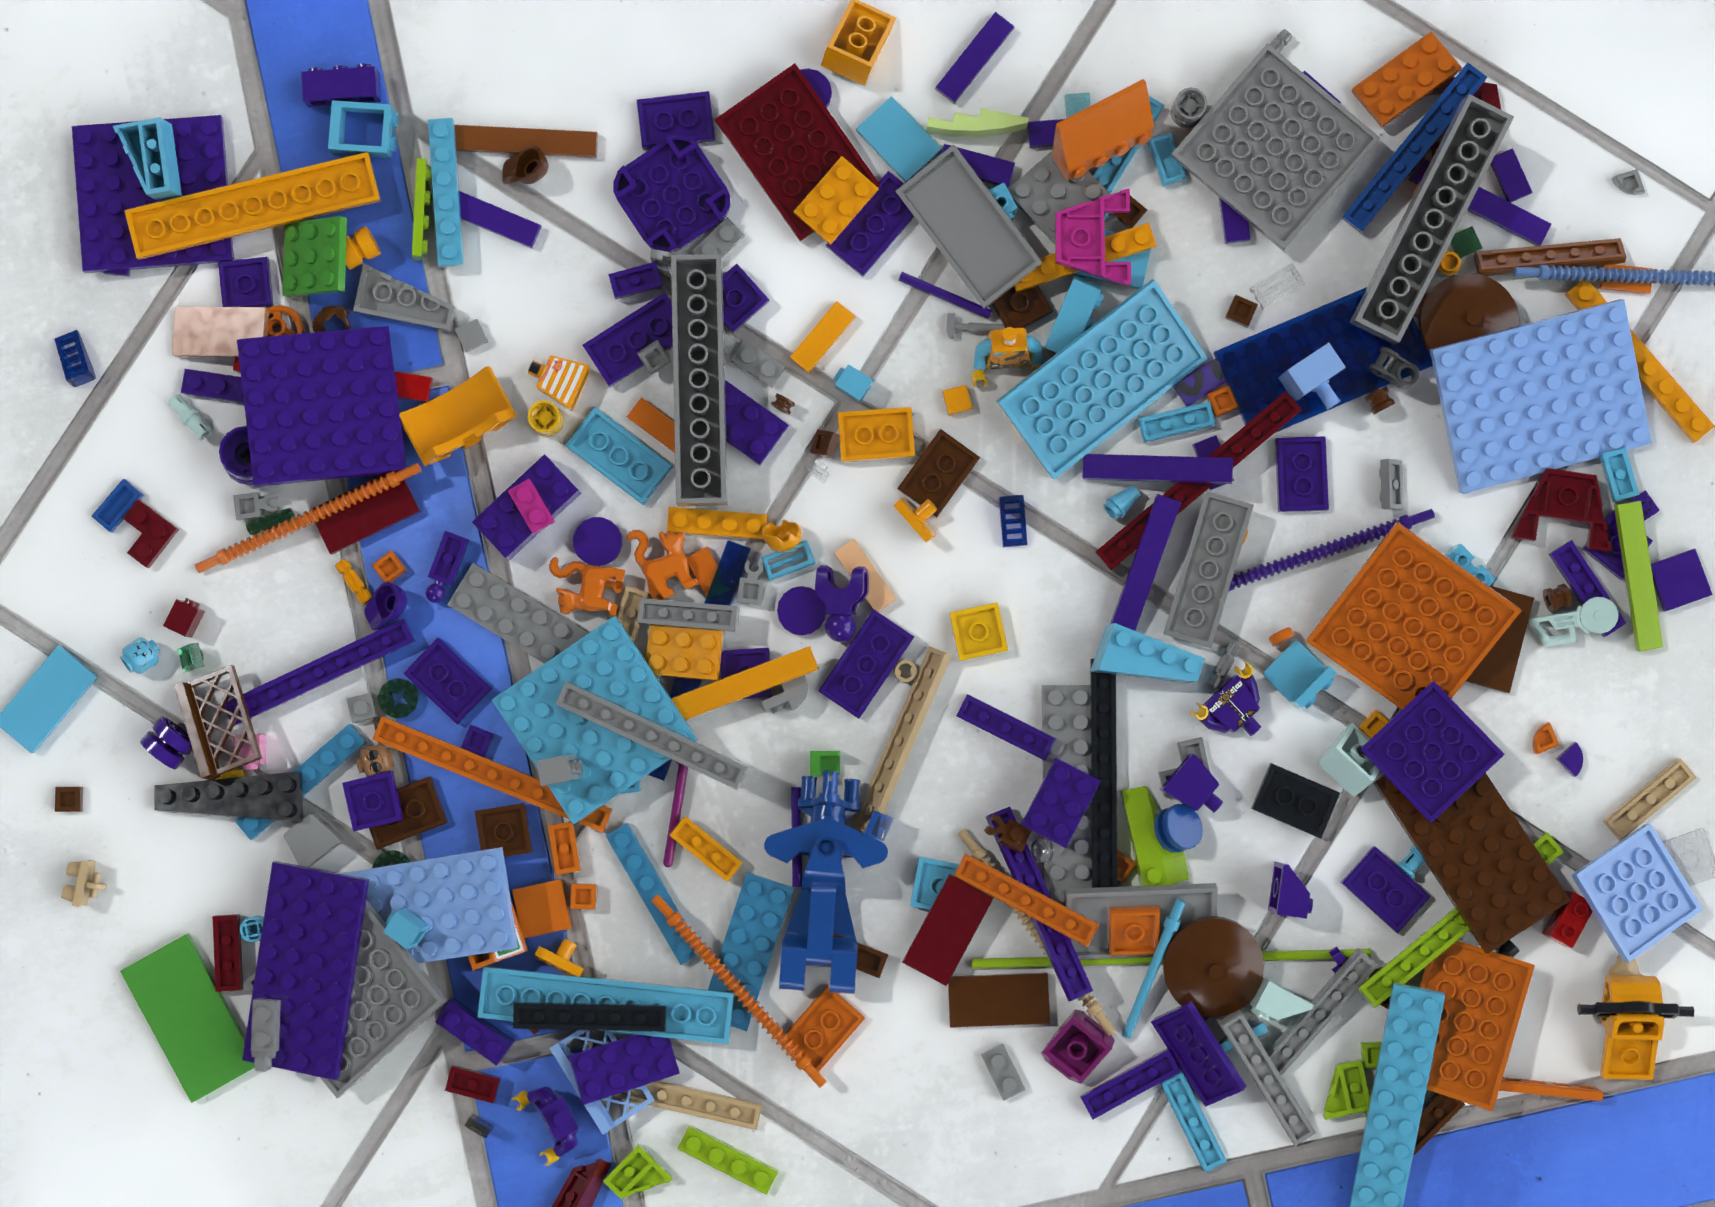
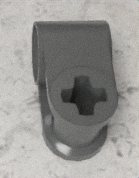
(1393, 368)

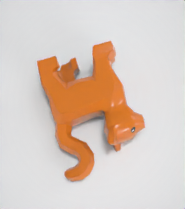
(663, 568)
(593, 584)

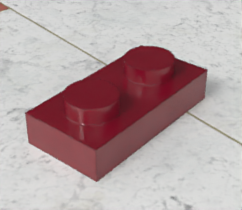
(472, 1084)

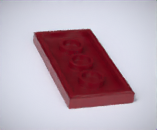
(367, 517)
(947, 929)

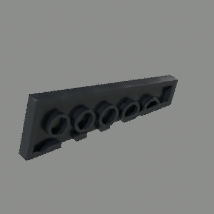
(251, 797)

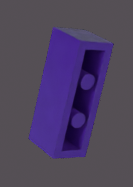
(341, 84)
(475, 1031)

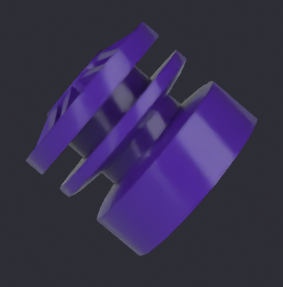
(232, 453)

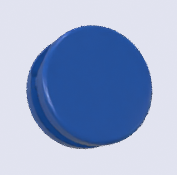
(1178, 828)

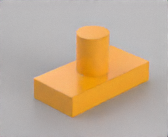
(918, 517)
(561, 959)

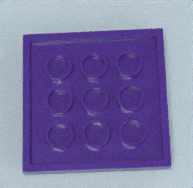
(1431, 752)

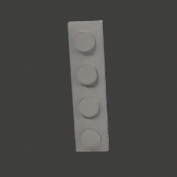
(688, 614)

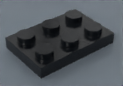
(1295, 800)

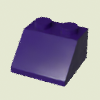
(1288, 893)

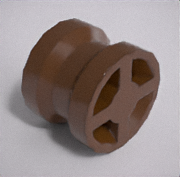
(1379, 400)
(1557, 598)

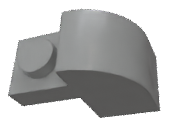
(794, 693)

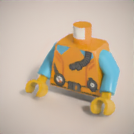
(1006, 349)

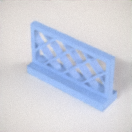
(597, 1109)

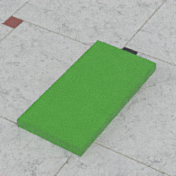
(188, 1017)

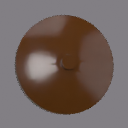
(1465, 309)
(1213, 965)

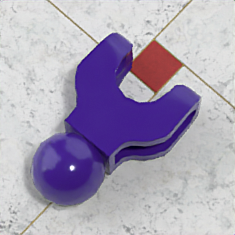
(841, 602)

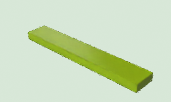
(1638, 576)

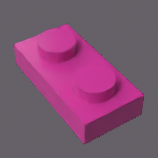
(531, 506)

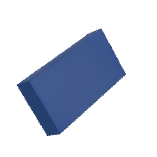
(117, 505)

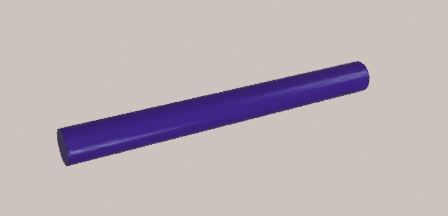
(944, 295)
(795, 822)

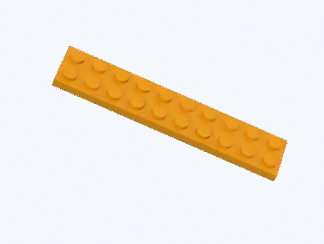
(252, 205)

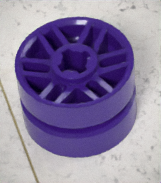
(167, 743)

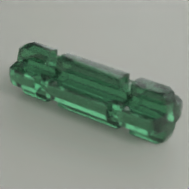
(254, 526)

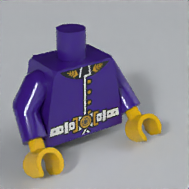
(1232, 704)
(556, 1119)

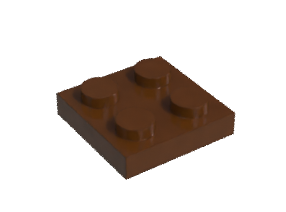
(504, 828)

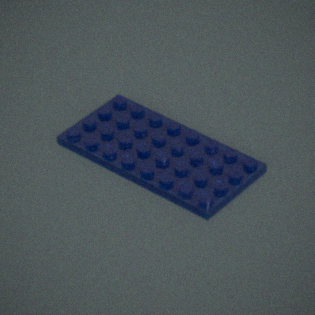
(1256, 362)

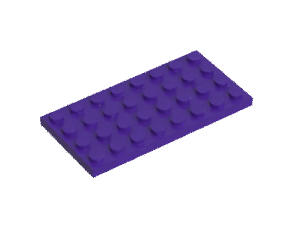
(309, 964)

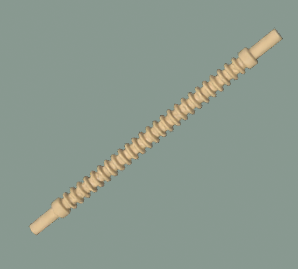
(1093, 1008)

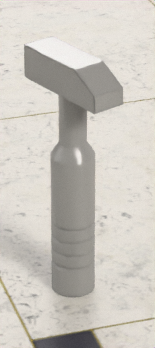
(970, 327)

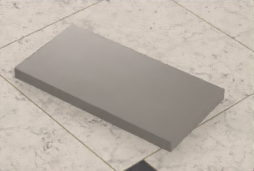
(969, 226)
(1095, 904)

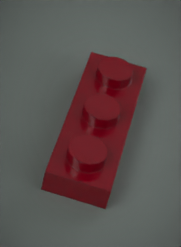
(227, 952)

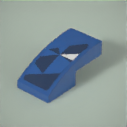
(878, 825)

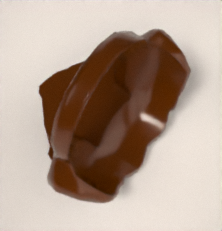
(326, 313)

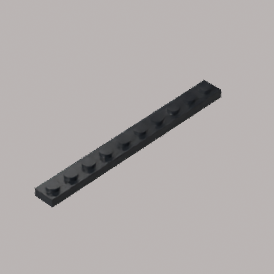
(1104, 769)

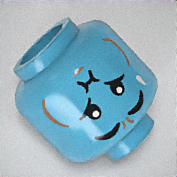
(140, 655)

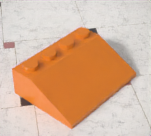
(1103, 131)

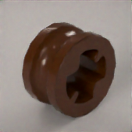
(783, 404)

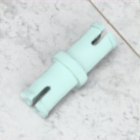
(189, 417)

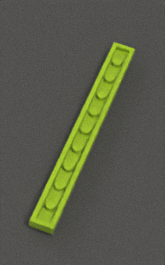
(1432, 942)

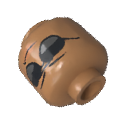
(375, 760)

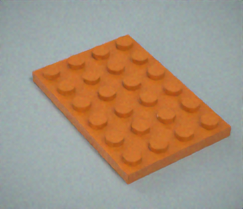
(1476, 1020)

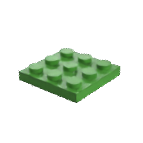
(314, 257)

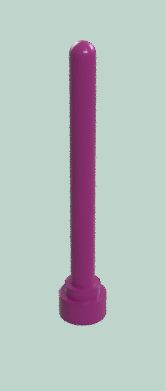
(675, 813)

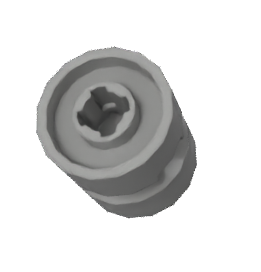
(1188, 107)

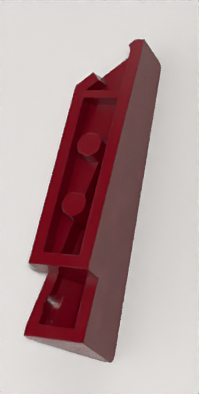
(583, 1185)

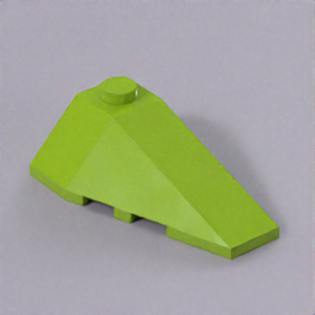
(1152, 861)

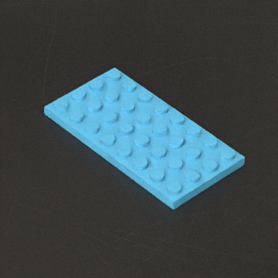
(1102, 379)

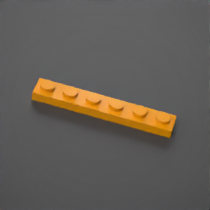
(1116, 247)

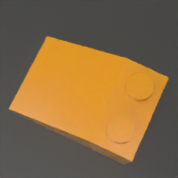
(858, 41)

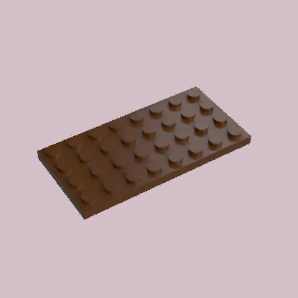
(1482, 861)

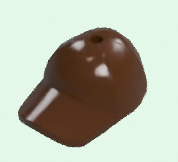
(525, 167)

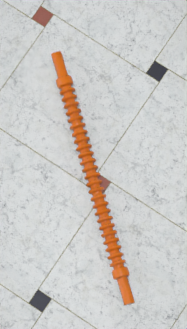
(224, 556)
(802, 1061)

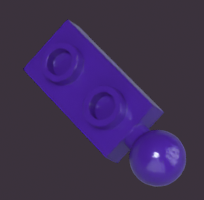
(446, 565)

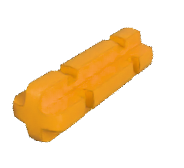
(353, 581)

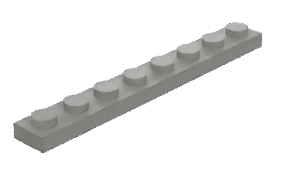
(652, 735)

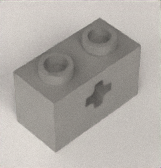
(559, 769)

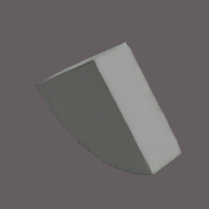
(1629, 182)
(661, 257)

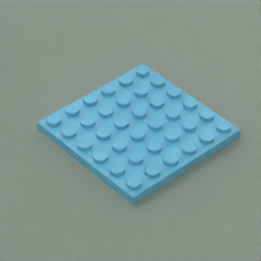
(609, 667)

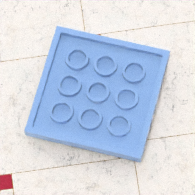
(1637, 892)

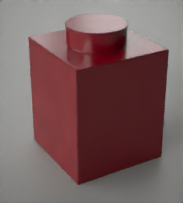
(184, 617)

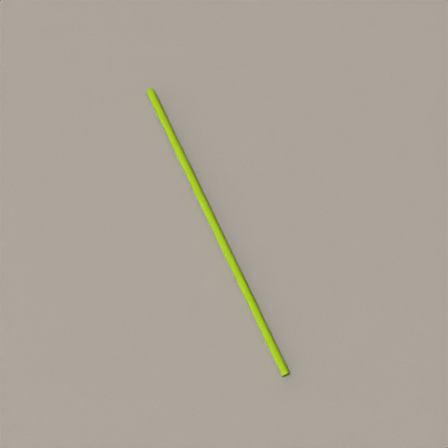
(1044, 962)

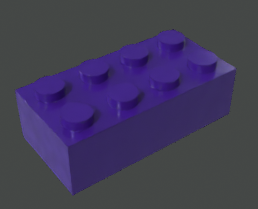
(503, 521)

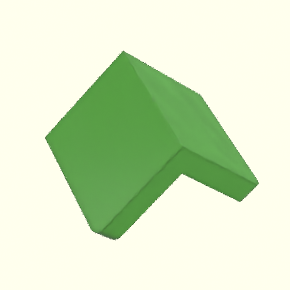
(824, 761)

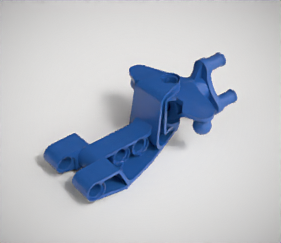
(823, 900)

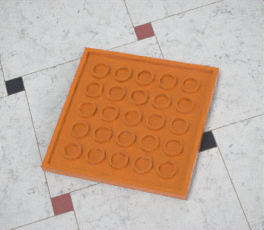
(1412, 620)

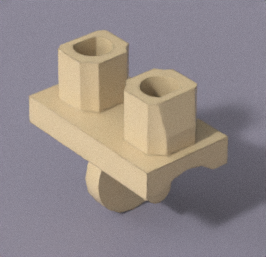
(87, 883)

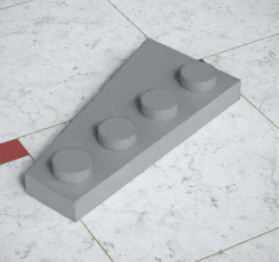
(393, 300)

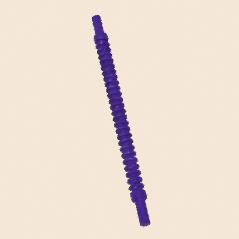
(1329, 548)

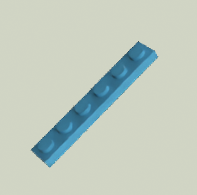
(314, 771)
(648, 886)

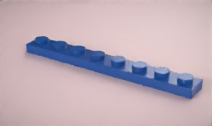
(1413, 148)

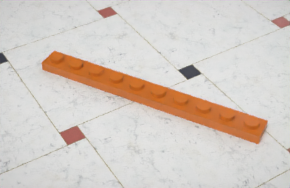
(478, 769)

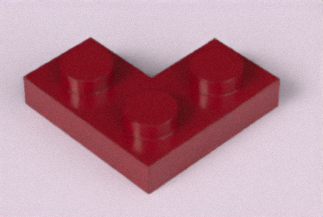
(155, 532)

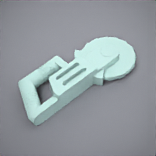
(1595, 616)

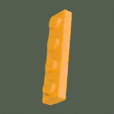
(716, 523)

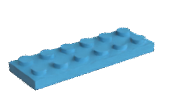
(752, 939)

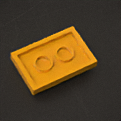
(836, 200)
(876, 434)
(684, 652)

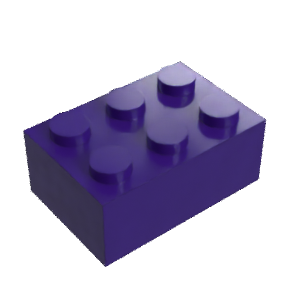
(1060, 802)

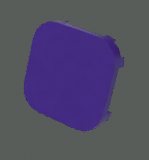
(672, 194)

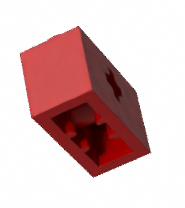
(1568, 920)

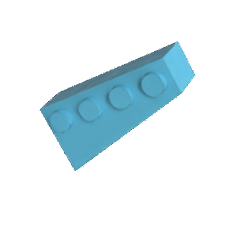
(1141, 656)

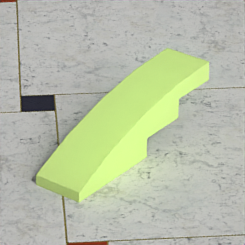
(987, 124)

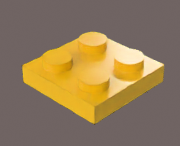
(978, 631)

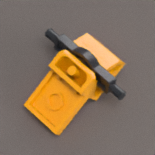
(1633, 1023)

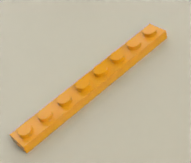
(1652, 374)

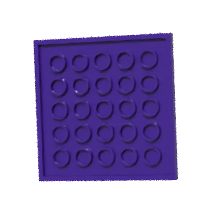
(110, 185)
(321, 406)

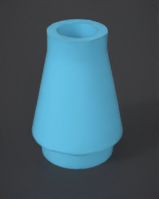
(1120, 503)

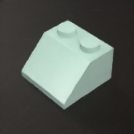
(1347, 763)
(1277, 1002)

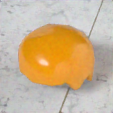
(782, 537)

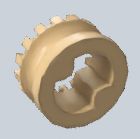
(913, 669)

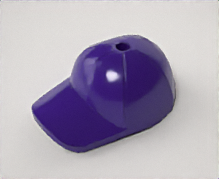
(385, 605)

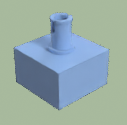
(1313, 375)

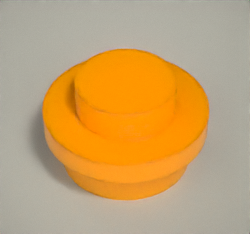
(1450, 263)

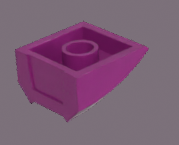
(1077, 1047)

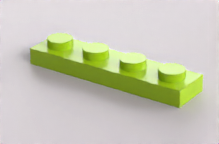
(422, 198)
(727, 1159)

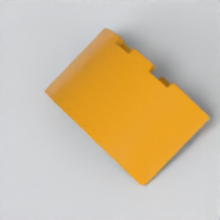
(458, 417)

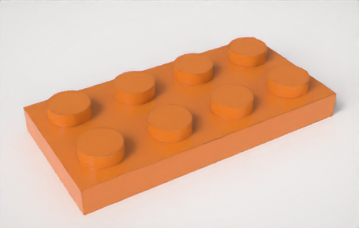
(1406, 79)

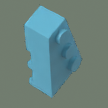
(153, 156)
(1074, 313)

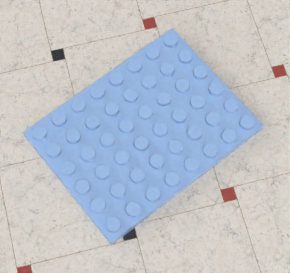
(1541, 396)

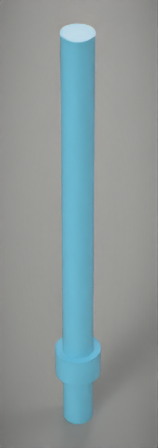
(1171, 924)

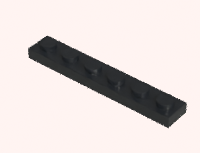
(589, 1016)

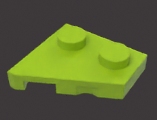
(1347, 1090)
(636, 1174)

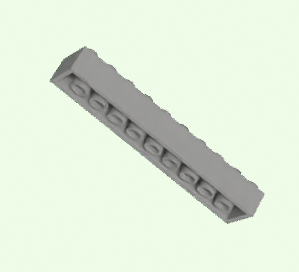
(1431, 219)
(699, 380)

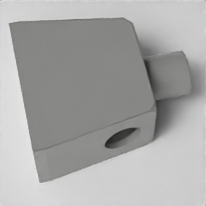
(312, 839)

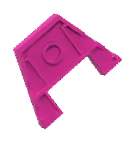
(1082, 241)

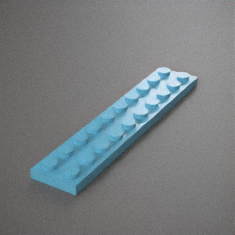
(690, 1011)
(1397, 1097)

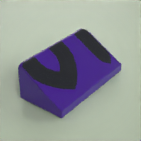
(1200, 383)

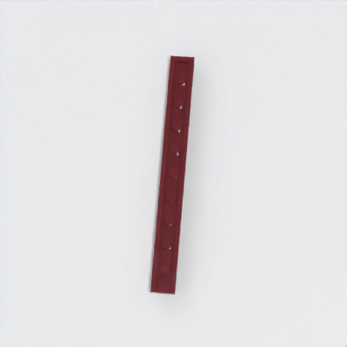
(1236, 447)

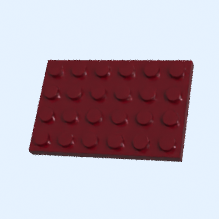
(788, 142)

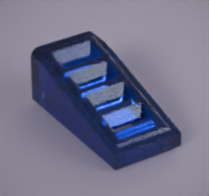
(79, 373)
(1002, 501)

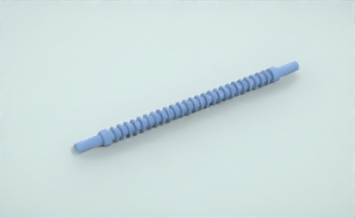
(1543, 272)

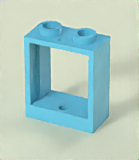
(338, 123)

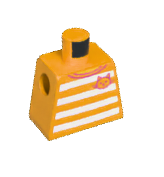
(561, 379)

